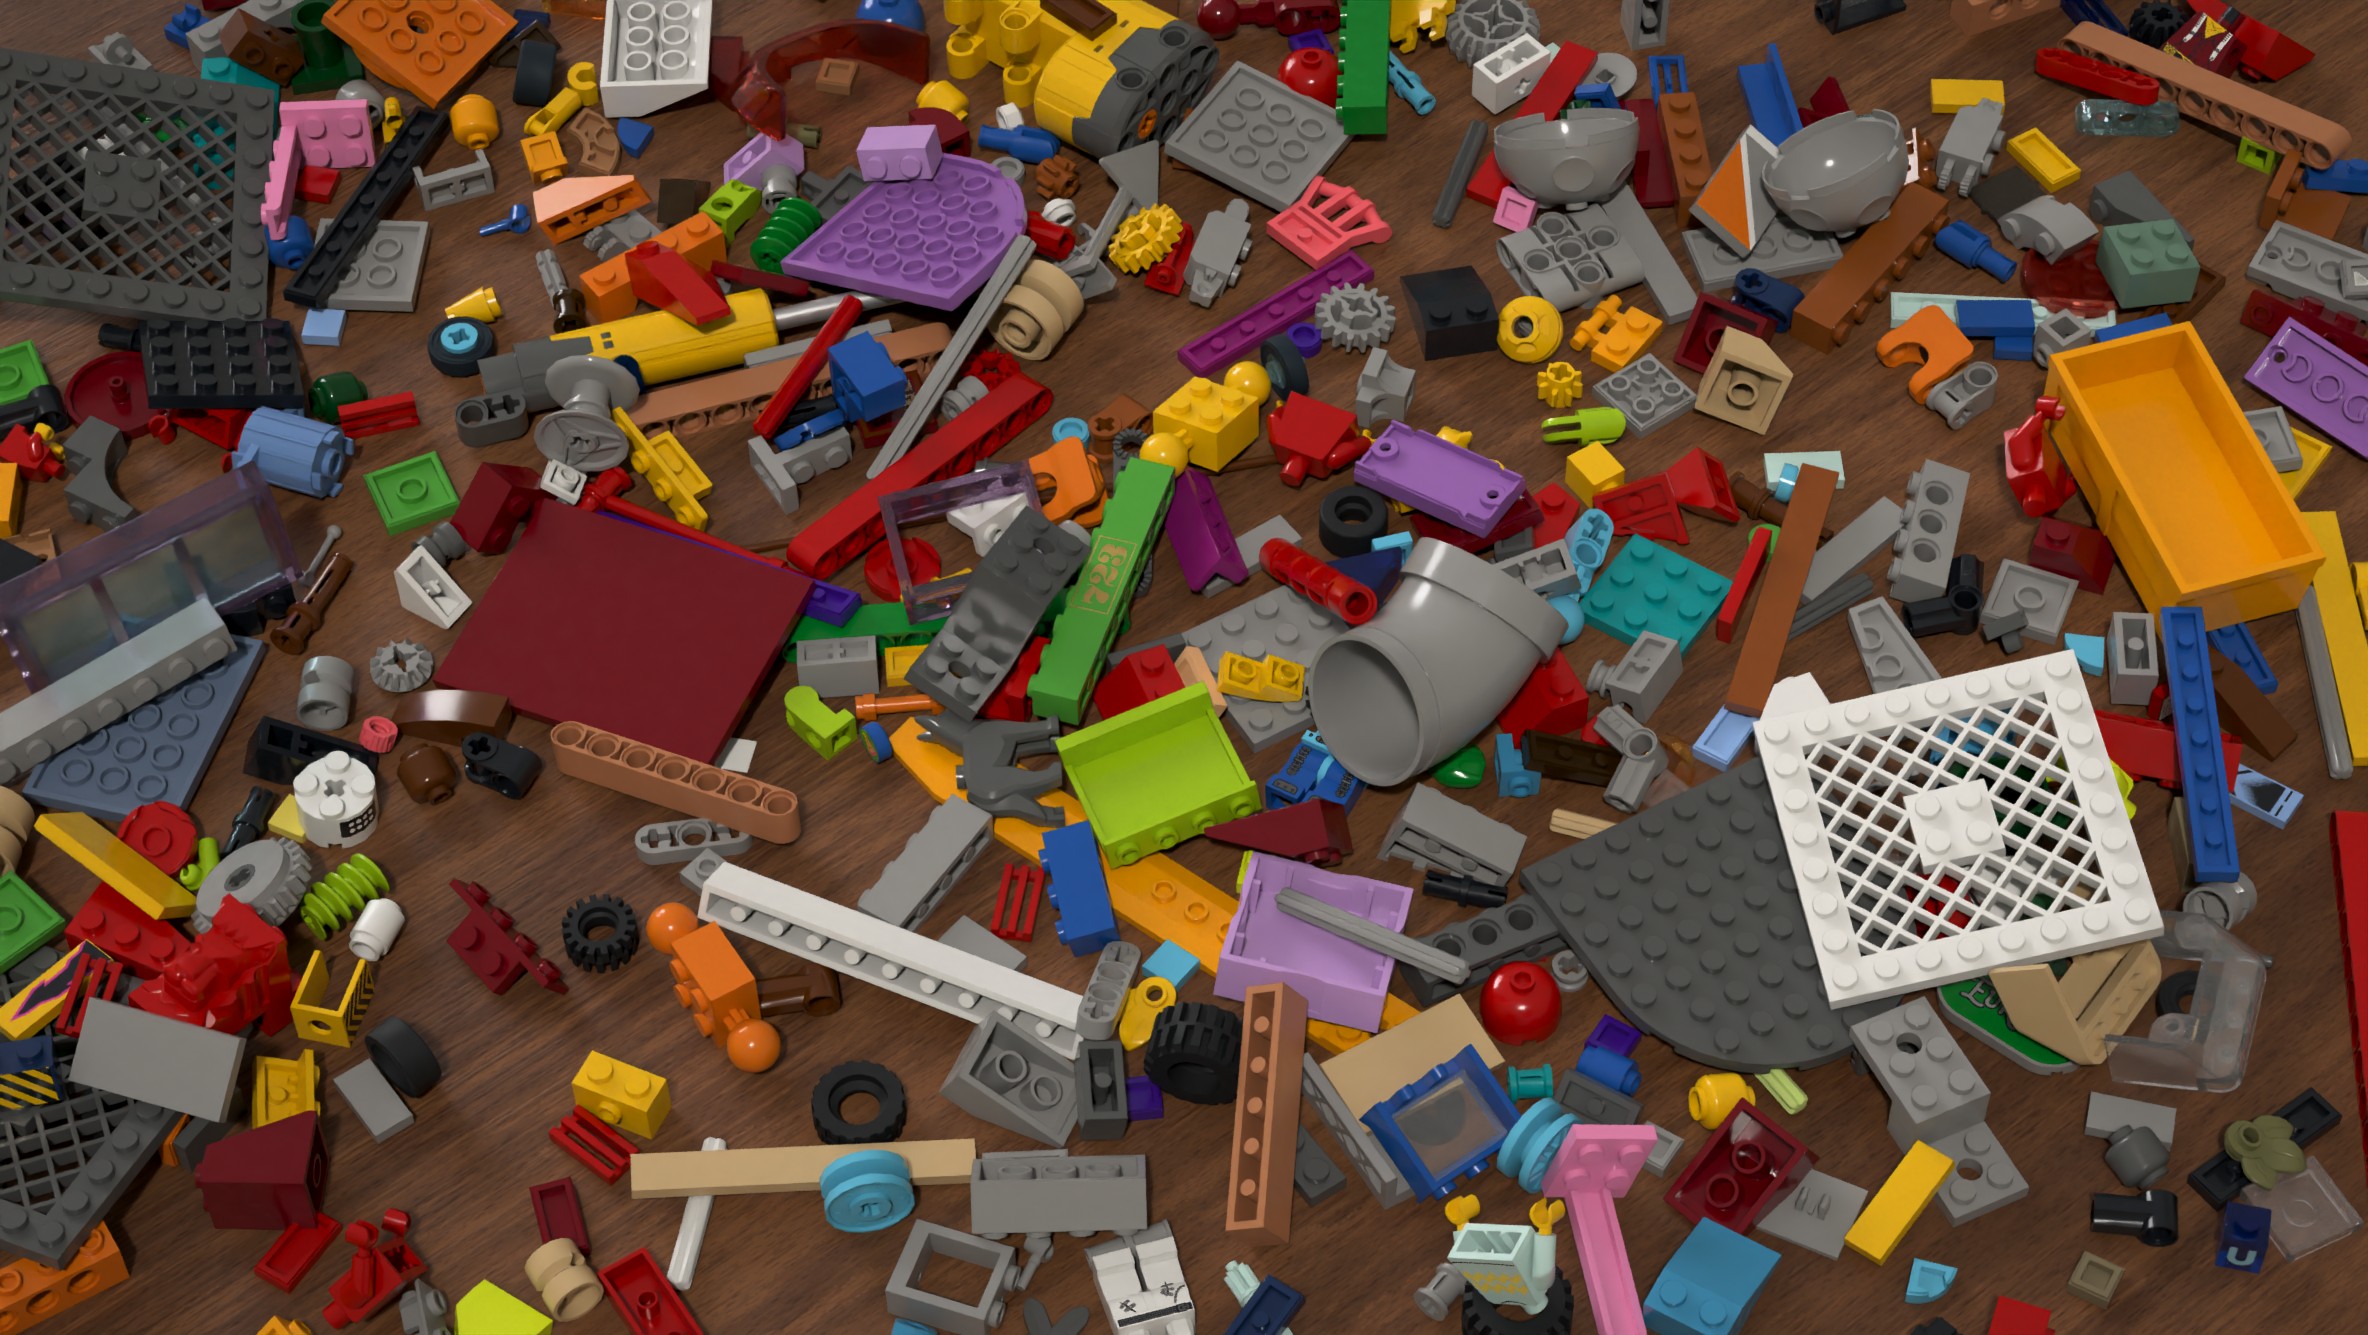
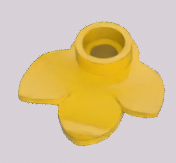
(1140, 1012)

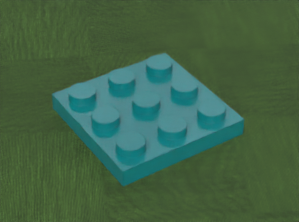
(1654, 593)

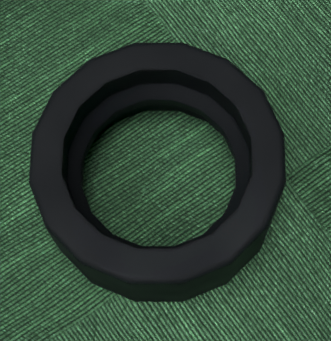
(403, 1056)

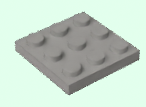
(384, 271)

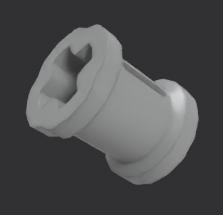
(1440, 1292)

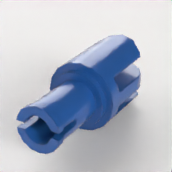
(1022, 142)
(1974, 250)

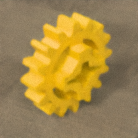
(1145, 238)

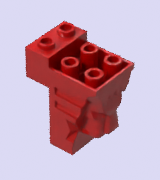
(227, 976)

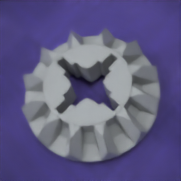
(388, 674)

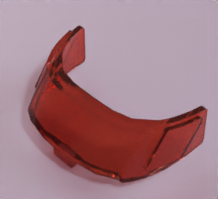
(887, 44)

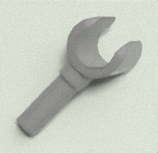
(1041, 1251)

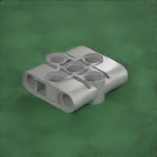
(1570, 258)

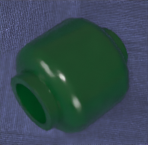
(335, 391)

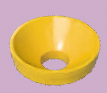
(1545, 335)

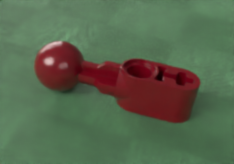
(1223, 17)

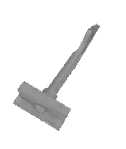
(1137, 179)

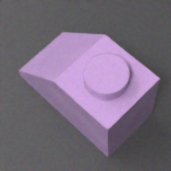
(761, 153)

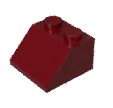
(1708, 324)

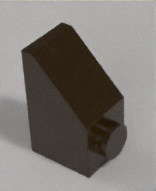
(680, 199)

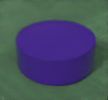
(1306, 338)

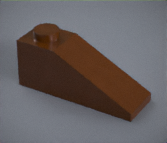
(2246, 710)

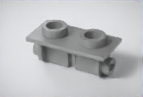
(423, 1311)

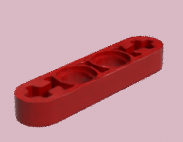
(2097, 76)

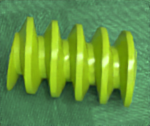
(340, 893)

